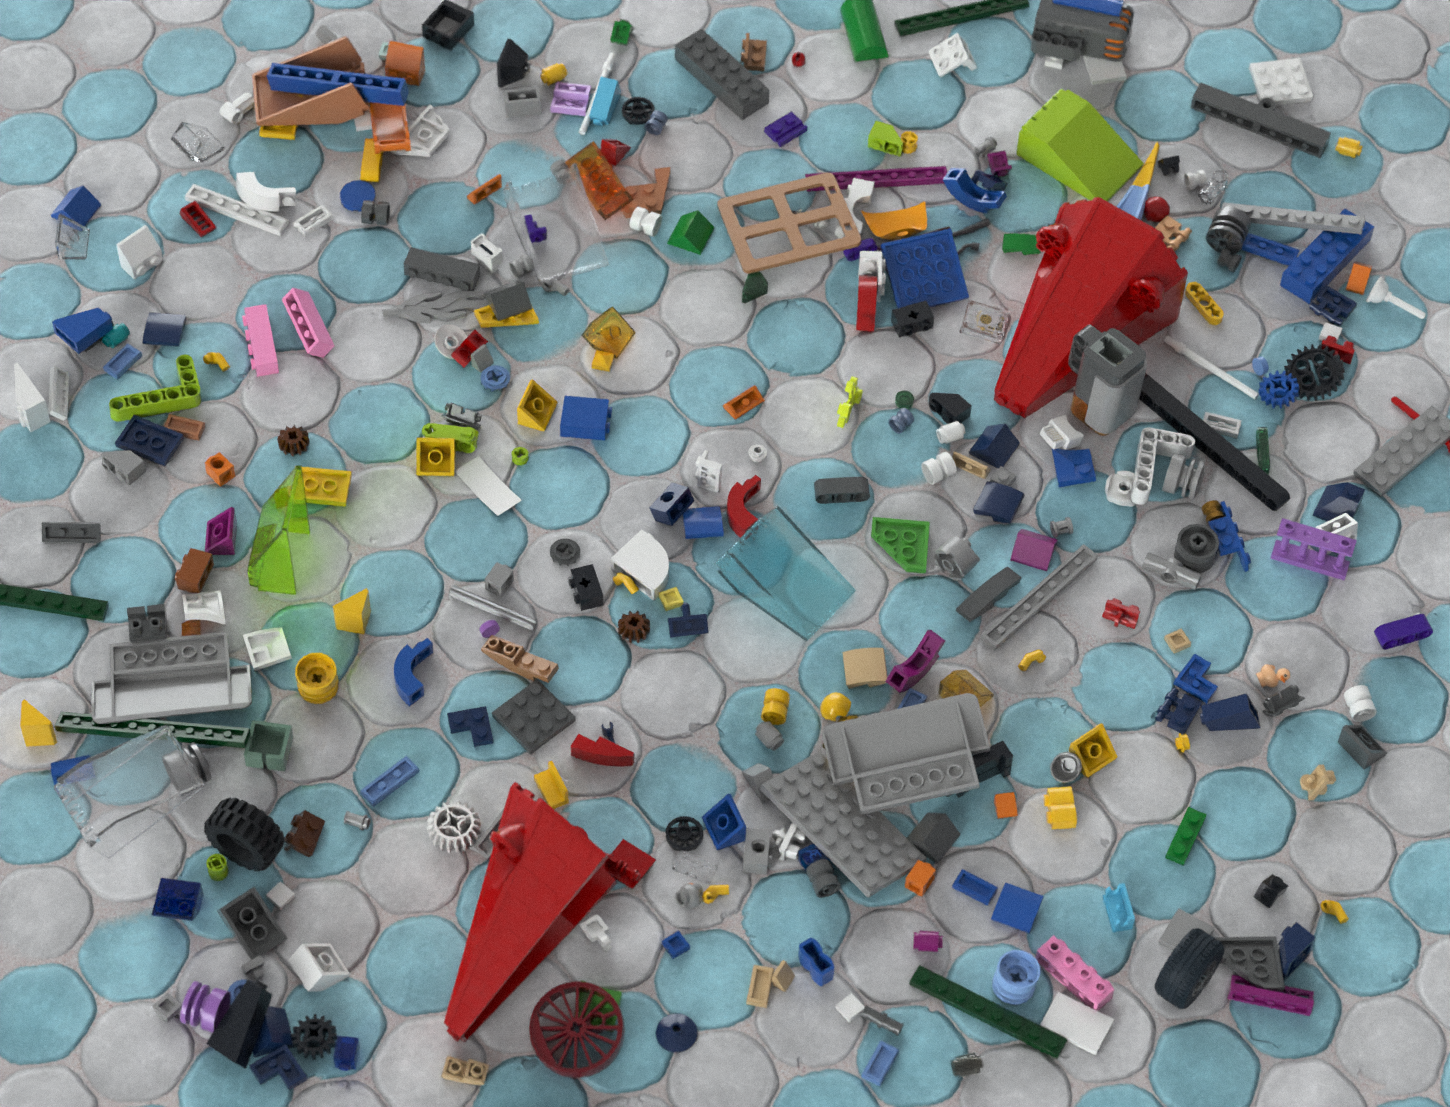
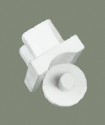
(787, 848)

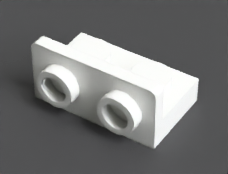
(708, 473)

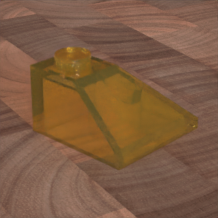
(609, 332)

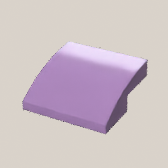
(570, 98)

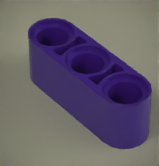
(1403, 631)

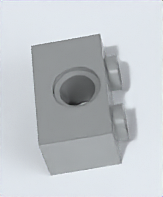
(757, 840)

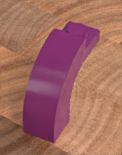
(918, 664)

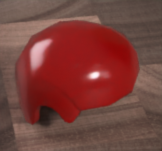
(1156, 209)

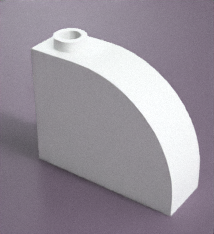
(644, 562)

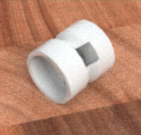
(646, 221)
(937, 468)
(1360, 703)

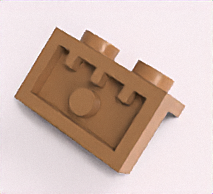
(754, 53)

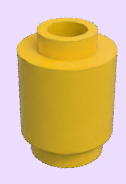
(553, 73)
(1349, 147)

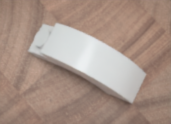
(263, 197)

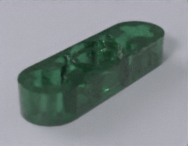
(1262, 447)

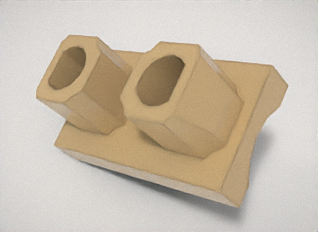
(1317, 781)

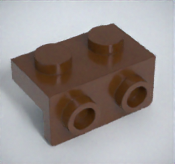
(304, 833)

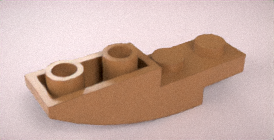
(517, 660)

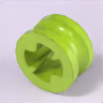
(523, 459)

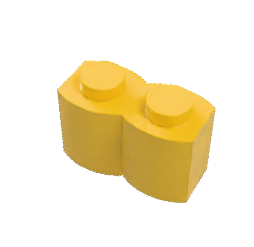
(1061, 807)

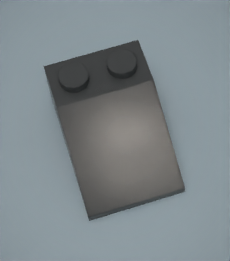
(252, 923)

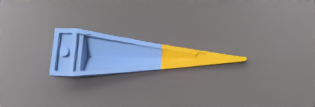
(1136, 196)

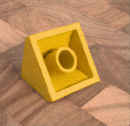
(535, 407)
(435, 456)
(353, 613)
(36, 727)
(1093, 750)

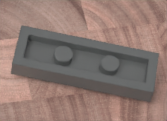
(71, 532)

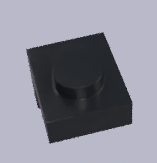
(1270, 890)

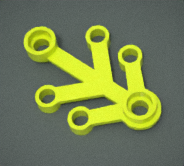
(855, 396)

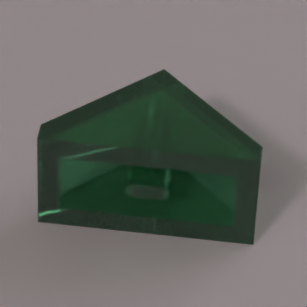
(754, 287)

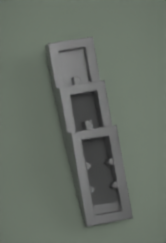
(988, 593)

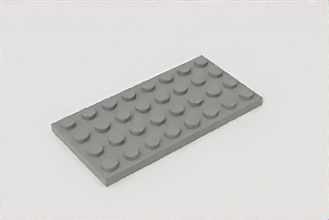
(860, 845)

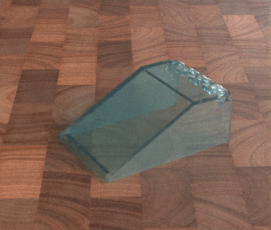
(785, 574)

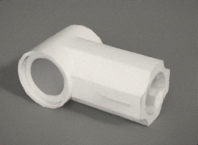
(234, 111)

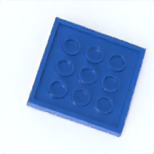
(925, 269)

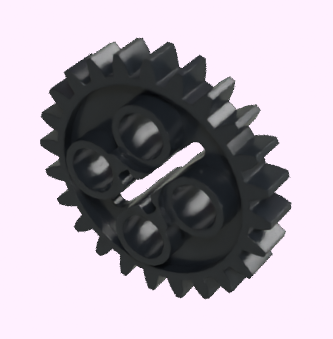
(1330, 367)

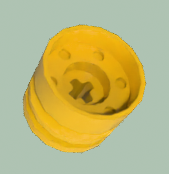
(316, 678)

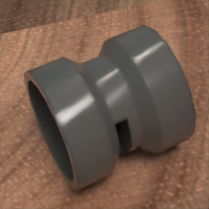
(1228, 260)

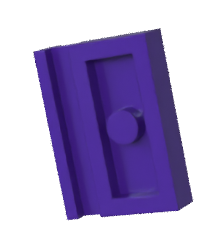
(785, 129)

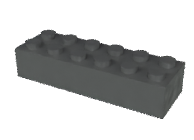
(721, 74)

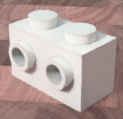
(1341, 525)

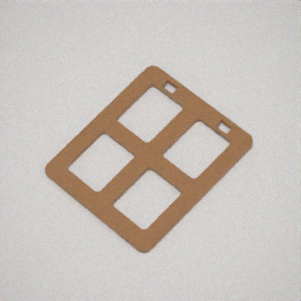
(788, 222)

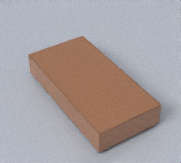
(188, 427)

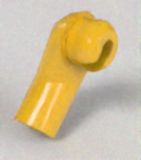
(216, 358)
(627, 581)
(1030, 657)
(713, 892)
(1334, 908)

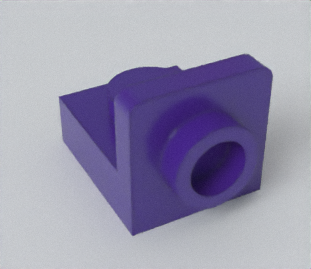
(535, 234)

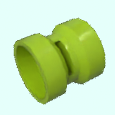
(219, 871)

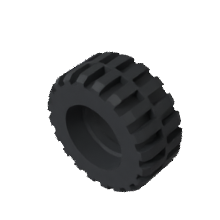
(244, 834)

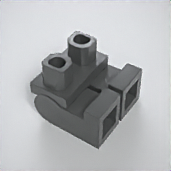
(143, 629)

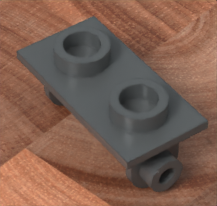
(468, 419)
(1276, 705)

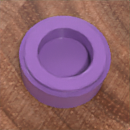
(489, 628)

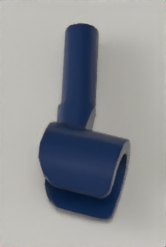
(608, 732)

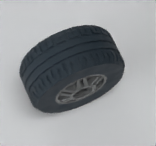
(1189, 968)

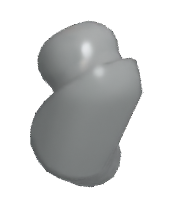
(555, 285)

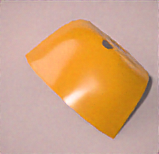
(898, 223)

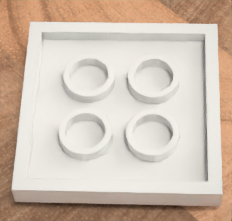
(1281, 81)

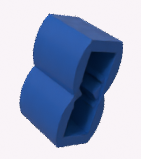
(815, 961)

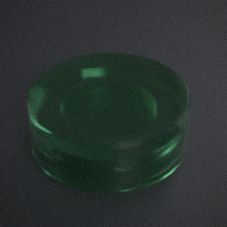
(904, 399)

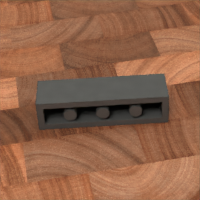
(441, 269)

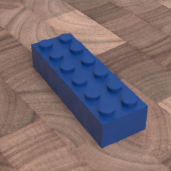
(1323, 261)

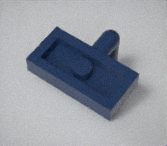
(988, 181)
(687, 624)

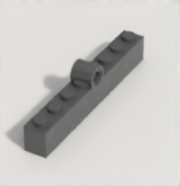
(1260, 119)

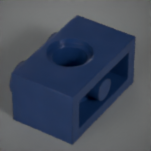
(671, 504)

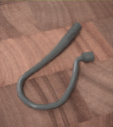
(975, 246)

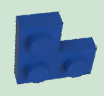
(1192, 679)

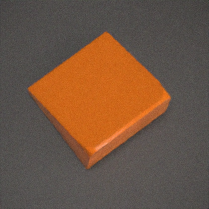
(1005, 805)

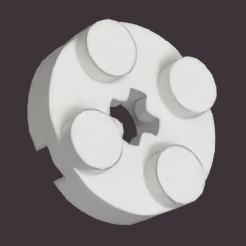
(1113, 490)

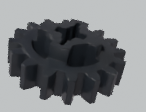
(314, 1036)

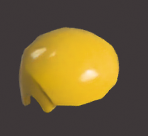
(835, 705)

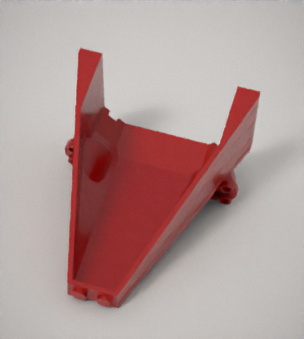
(1096, 272)
(533, 895)

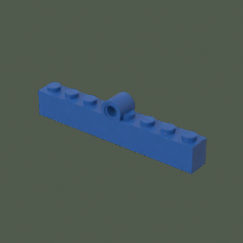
(319, 81)

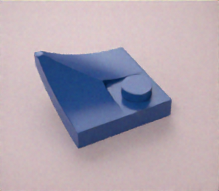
(1073, 467)

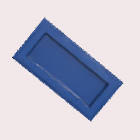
(975, 887)

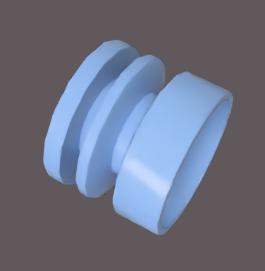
(1016, 977)

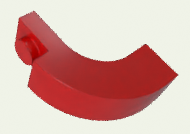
(866, 303)
(738, 516)

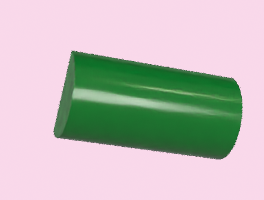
(863, 30)

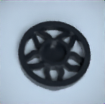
(637, 110)
(684, 833)

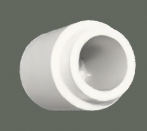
(950, 432)

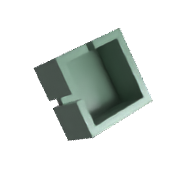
(270, 744)

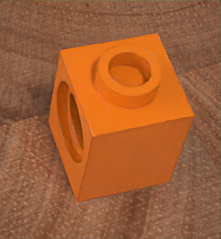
(224, 472)
(920, 878)

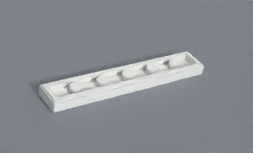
(237, 210)

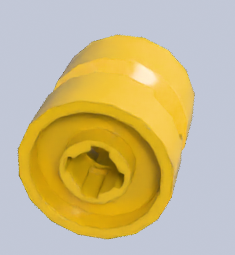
(775, 706)

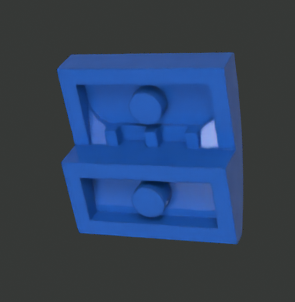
(703, 522)
(1017, 908)

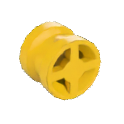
(909, 137)

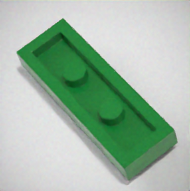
(1185, 836)

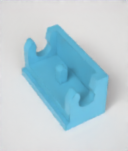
(1119, 908)

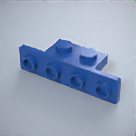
(1228, 538)

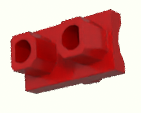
(1345, 351)
(1121, 614)

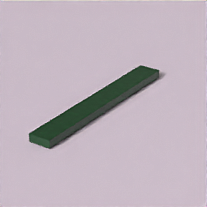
(957, 15)

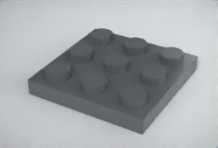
(533, 716)

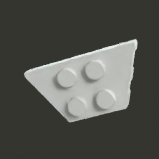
(426, 134)

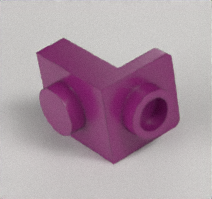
(999, 163)

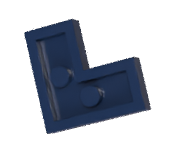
(474, 720)
(280, 1063)

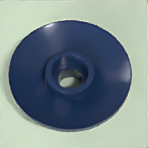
(676, 1041)

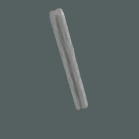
(492, 607)

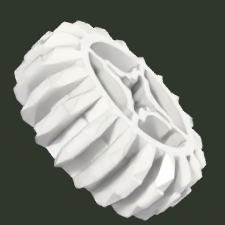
(447, 835)

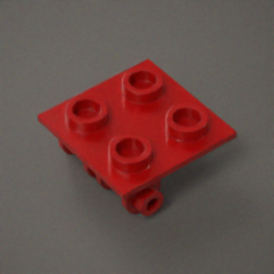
(628, 864)

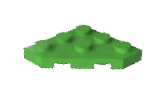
(904, 541)

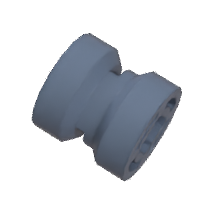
(656, 122)
(901, 420)

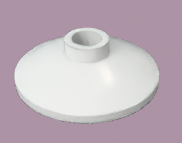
(450, 334)

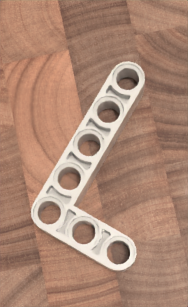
(1154, 442)

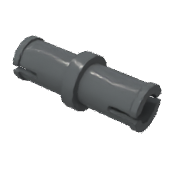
(882, 1020)

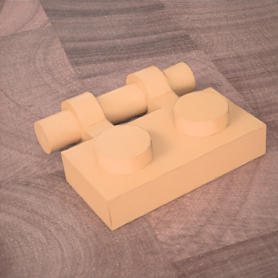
(1171, 228)

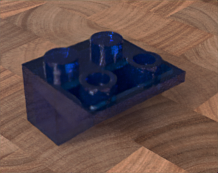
(178, 899)

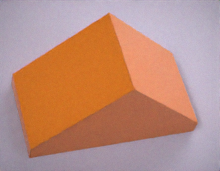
(1358, 278)

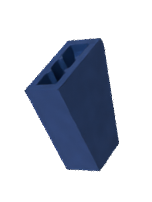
(1230, 714)

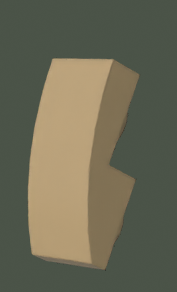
(464, 1072)

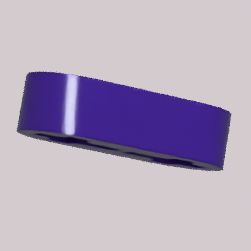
(866, 245)

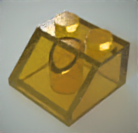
(964, 682)

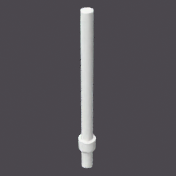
(607, 69)
(1181, 348)

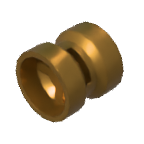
(1212, 510)

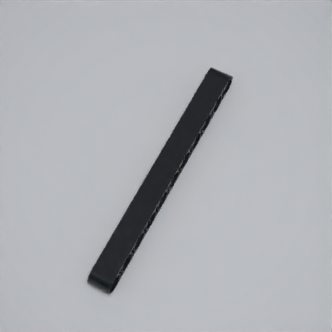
(1213, 445)

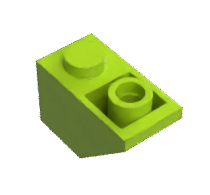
(885, 138)

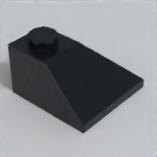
(512, 64)

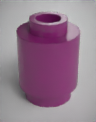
(927, 941)

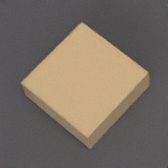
(1177, 641)

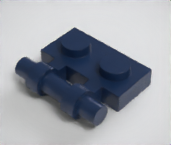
(1336, 302)
(1184, 713)

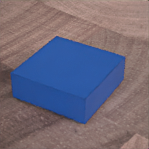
(675, 944)

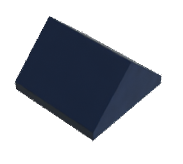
(995, 445)
(273, 1033)

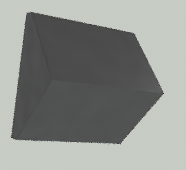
(508, 300)
(1360, 745)
(934, 836)

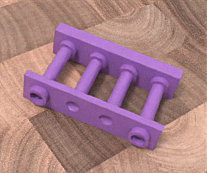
(1310, 559)

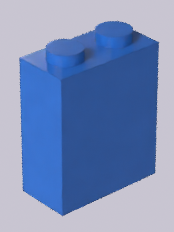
(585, 418)

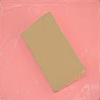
(970, 465)

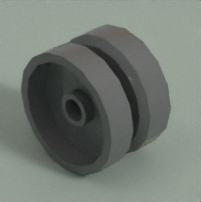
(1197, 547)

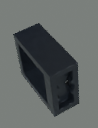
(454, 12)

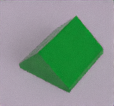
(691, 232)

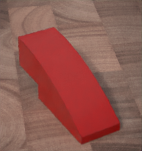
(601, 752)

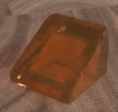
(191, 627)

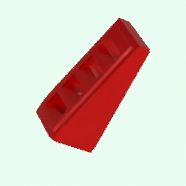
(194, 207)

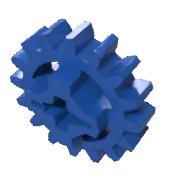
(1278, 389)

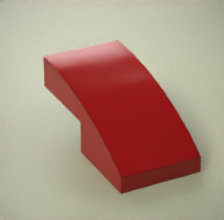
(467, 347)

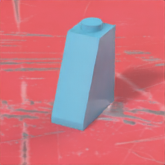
(605, 101)

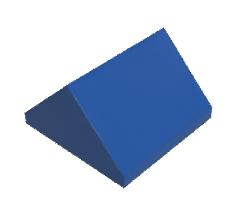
(78, 206)
(725, 823)

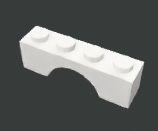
(859, 197)

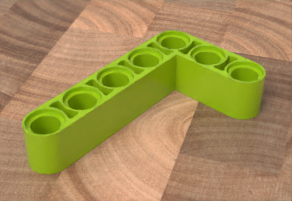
(162, 400)

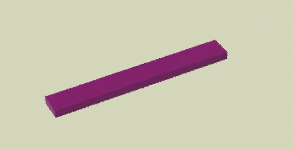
(889, 177)

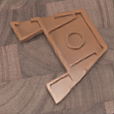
(649, 195)

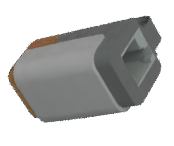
(1108, 378)

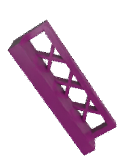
(1272, 999)

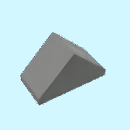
(756, 777)

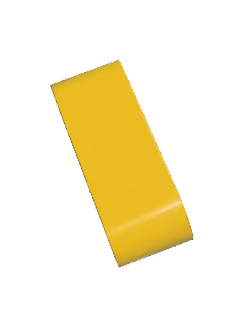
(371, 162)

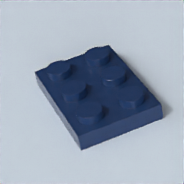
(149, 440)

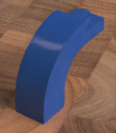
(970, 194)
(406, 684)

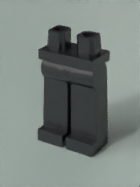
(992, 763)

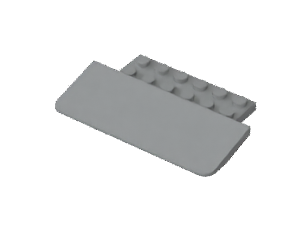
(170, 679)
(908, 752)

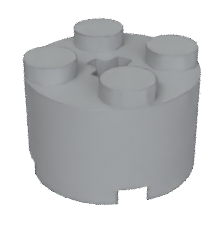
(956, 557)

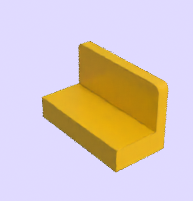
(552, 786)

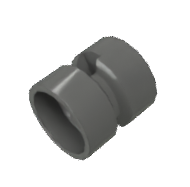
(375, 212)
(822, 877)

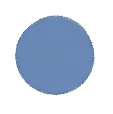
(1260, 365)

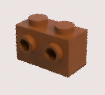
(194, 571)

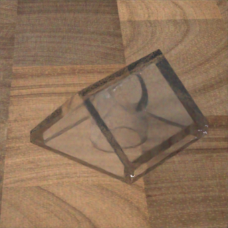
(71, 239)

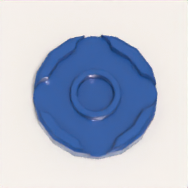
(355, 193)

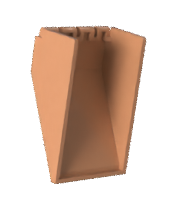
(328, 108)

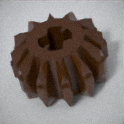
(293, 440)
(634, 626)

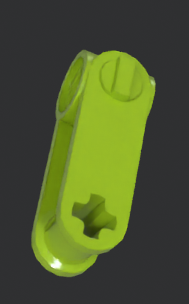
(465, 437)

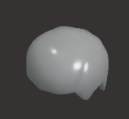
(1066, 767)

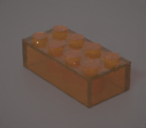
(600, 181)

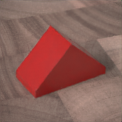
(614, 150)

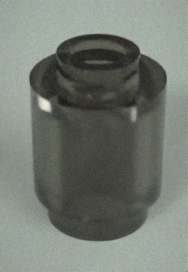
(966, 1065)

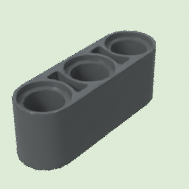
(841, 490)

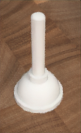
(1380, 293)

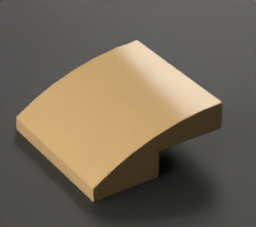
(865, 667)

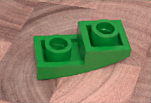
(1020, 243)

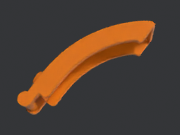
(389, 127)

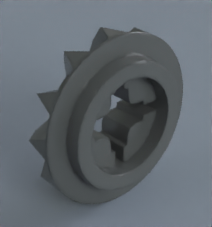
(560, 546)

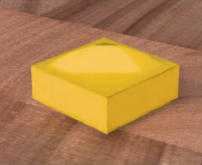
(602, 361)

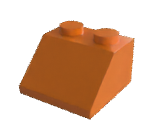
(405, 62)

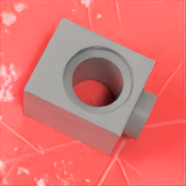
(499, 579)

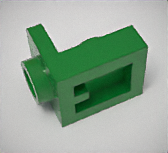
(621, 32)

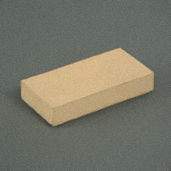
(760, 986)

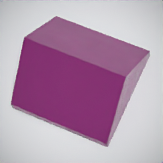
(222, 533)
(1033, 549)

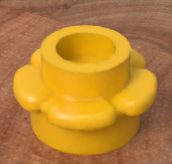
(1182, 742)

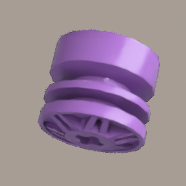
(204, 1006)

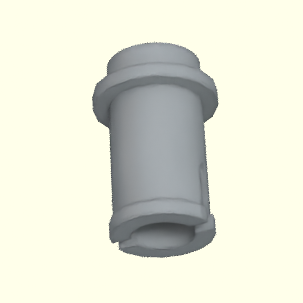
(989, 144)
(362, 822)

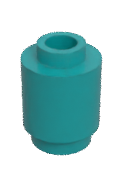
(116, 336)

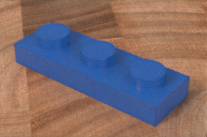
(1270, 249)

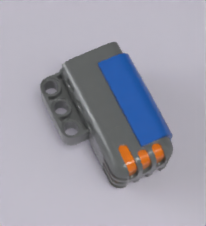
(1082, 28)

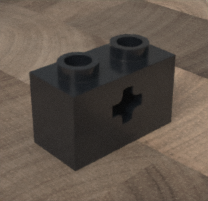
(912, 319)
(586, 587)

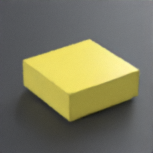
(671, 598)

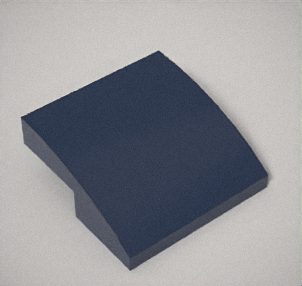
(164, 329)
(998, 502)

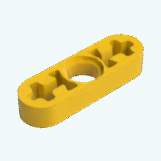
(1205, 311)

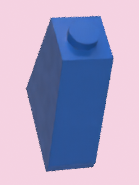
(83, 328)

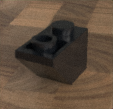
(950, 407)

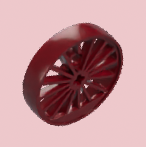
(568, 1032)

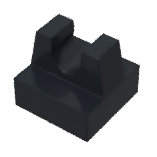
(1170, 162)

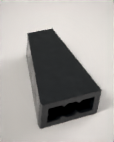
(242, 1023)

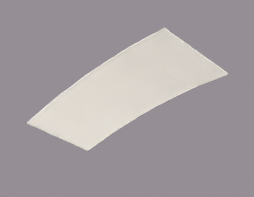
(487, 486)

